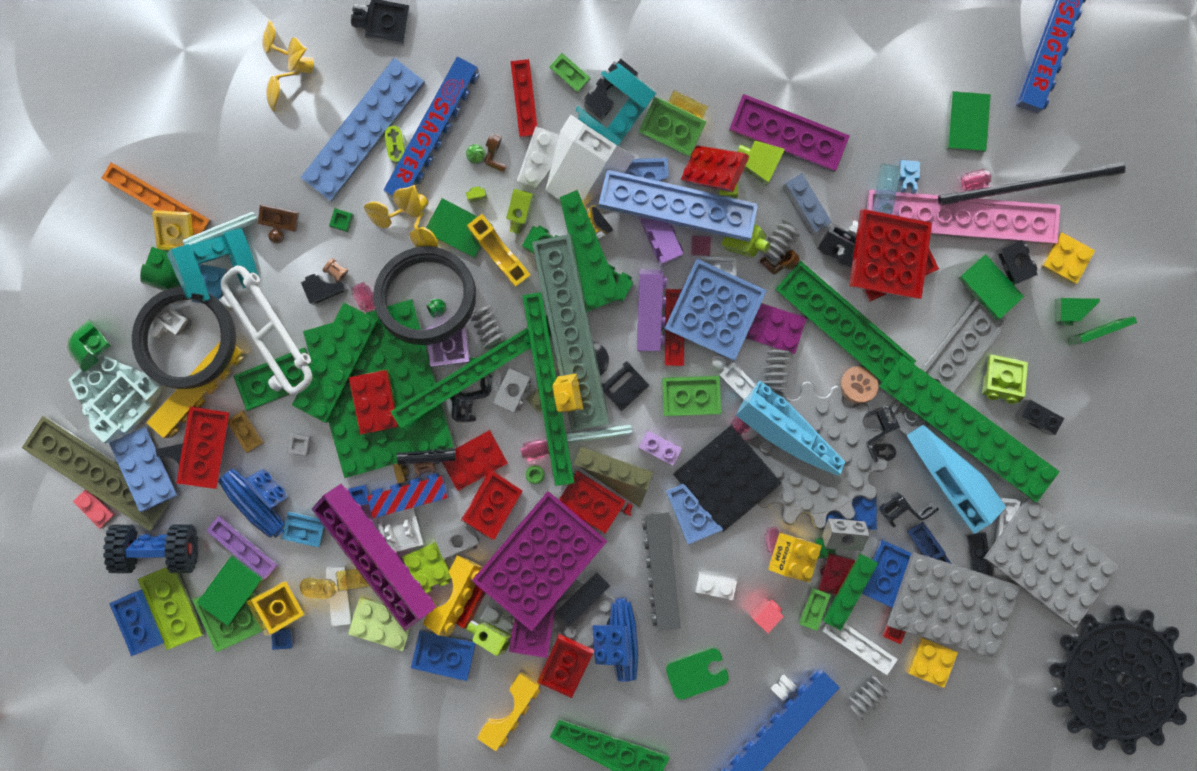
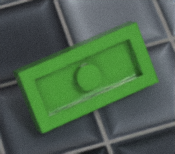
(569, 73)
(814, 609)

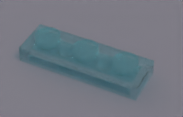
(886, 188)

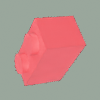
(767, 614)

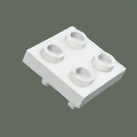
(401, 529)

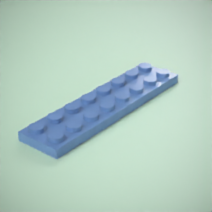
(362, 129)
(678, 205)

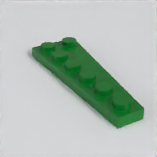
(594, 271)
(608, 750)

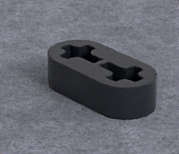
(881, 447)

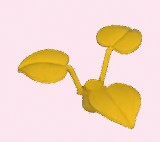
(295, 62)
(410, 202)

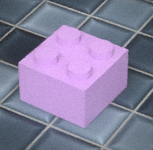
(450, 351)

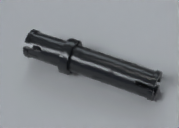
(426, 456)

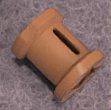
(335, 270)
(421, 468)

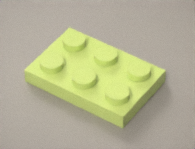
(376, 624)

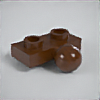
(278, 219)

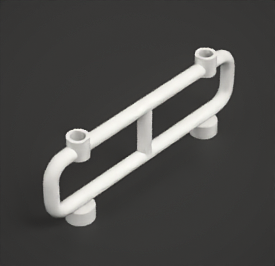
(301, 361)

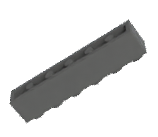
(662, 571)

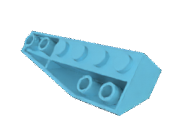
(787, 429)
(958, 479)

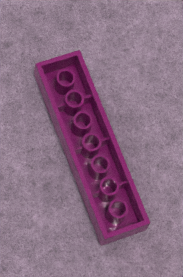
(373, 557)

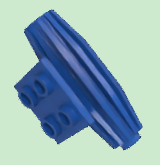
(255, 499)
(618, 642)

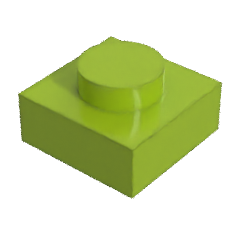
(476, 194)

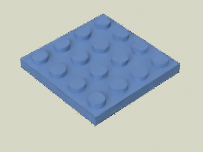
(715, 309)

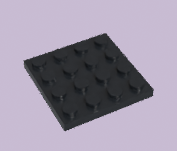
(727, 477)

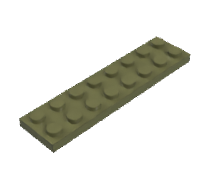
(88, 469)

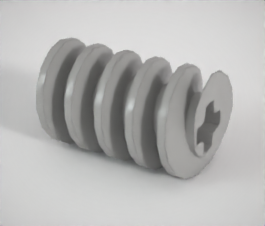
(780, 240)
(487, 327)
(776, 369)
(868, 698)

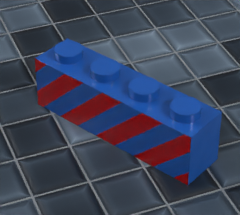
(407, 496)

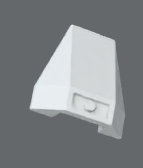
(582, 161)

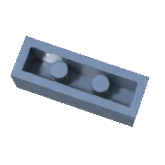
(807, 204)

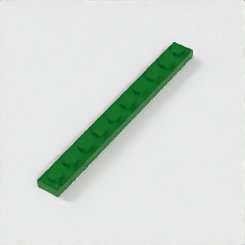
(463, 378)
(545, 378)

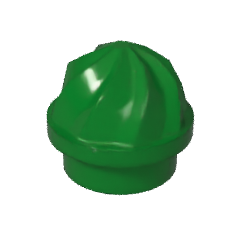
(436, 307)

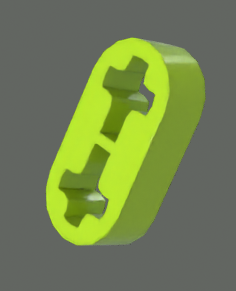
(390, 143)

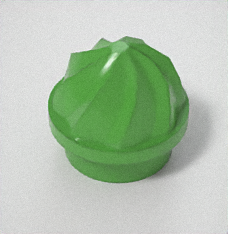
(475, 153)

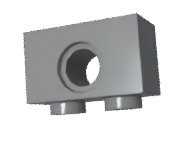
(511, 379)
(845, 535)
(447, 546)

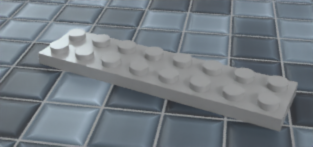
(955, 357)

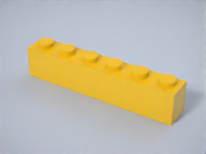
(176, 408)

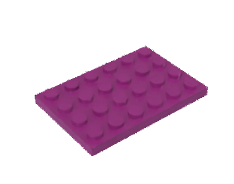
(539, 560)

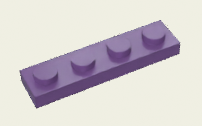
(242, 547)

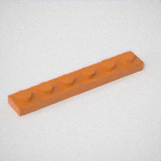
(151, 196)

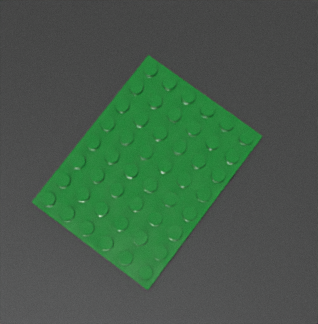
(409, 376)

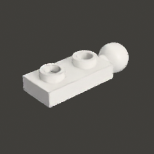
(733, 376)

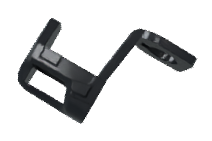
(465, 401)
(887, 426)
(898, 500)

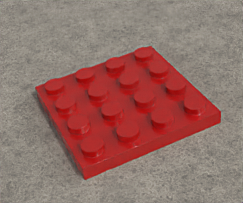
(890, 254)

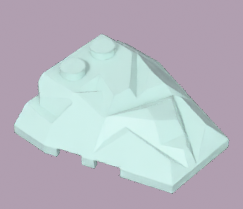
(114, 397)

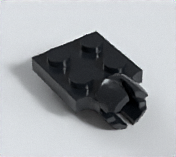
(381, 20)

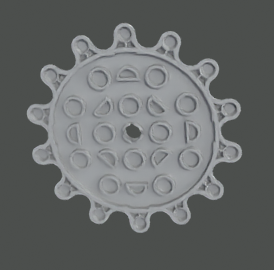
(814, 490)

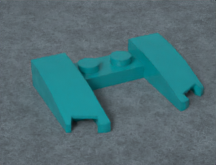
(639, 98)
(188, 257)

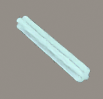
(217, 231)
(599, 434)

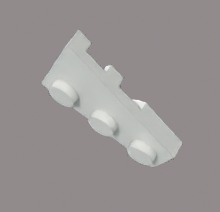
(538, 157)

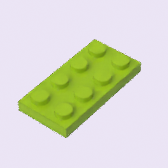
(170, 607)

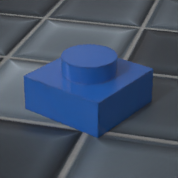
(360, 494)
(282, 639)

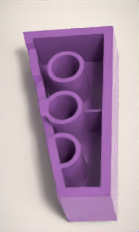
(662, 241)
(650, 310)

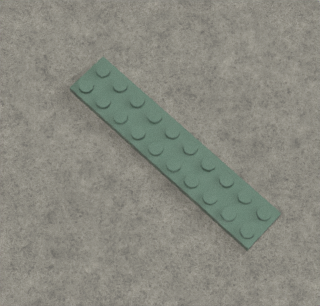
(570, 327)

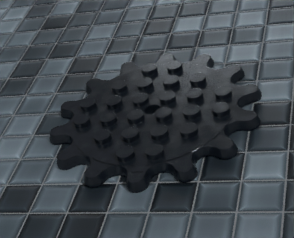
(1151, 685)

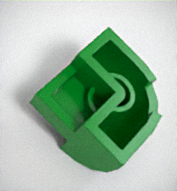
(158, 271)
(86, 345)

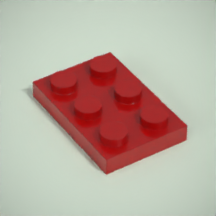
(373, 401)
(475, 460)
(592, 501)
(491, 505)
(565, 666)

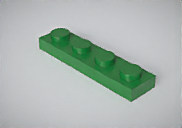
(850, 591)

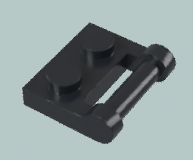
(629, 390)

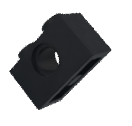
(838, 236)
(1007, 258)
(1039, 417)

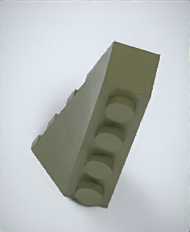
(619, 475)

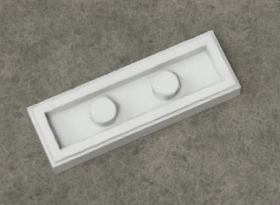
(340, 602)

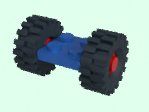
(124, 547)

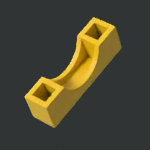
(497, 250)
(443, 618)
(495, 730)

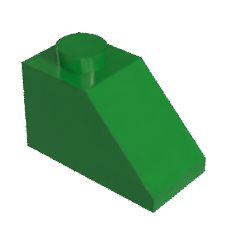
(1073, 309)

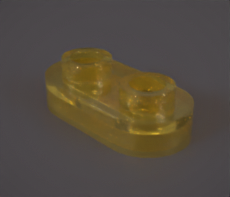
(319, 587)

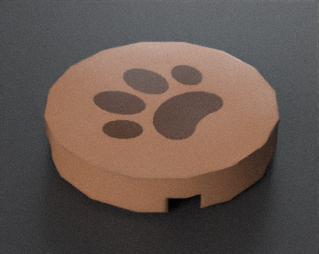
(858, 385)

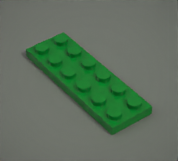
(336, 362)

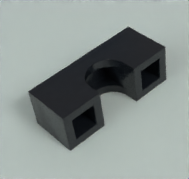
(598, 101)

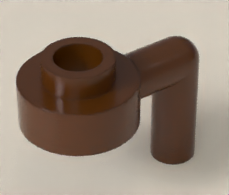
(493, 145)
(788, 262)

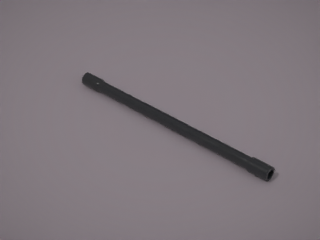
(1107, 170)

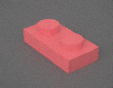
(94, 508)

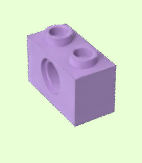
(660, 447)

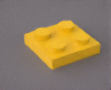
(171, 228)
(1068, 258)
(932, 662)

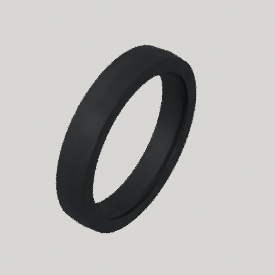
(407, 259)
(140, 340)

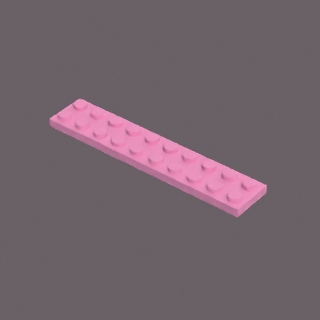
(980, 217)

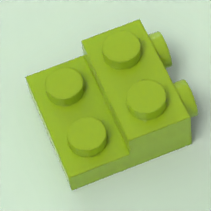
(1005, 379)
(428, 567)

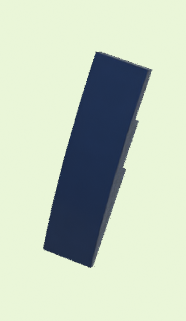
(927, 543)

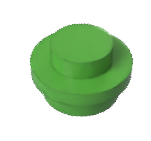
(535, 474)

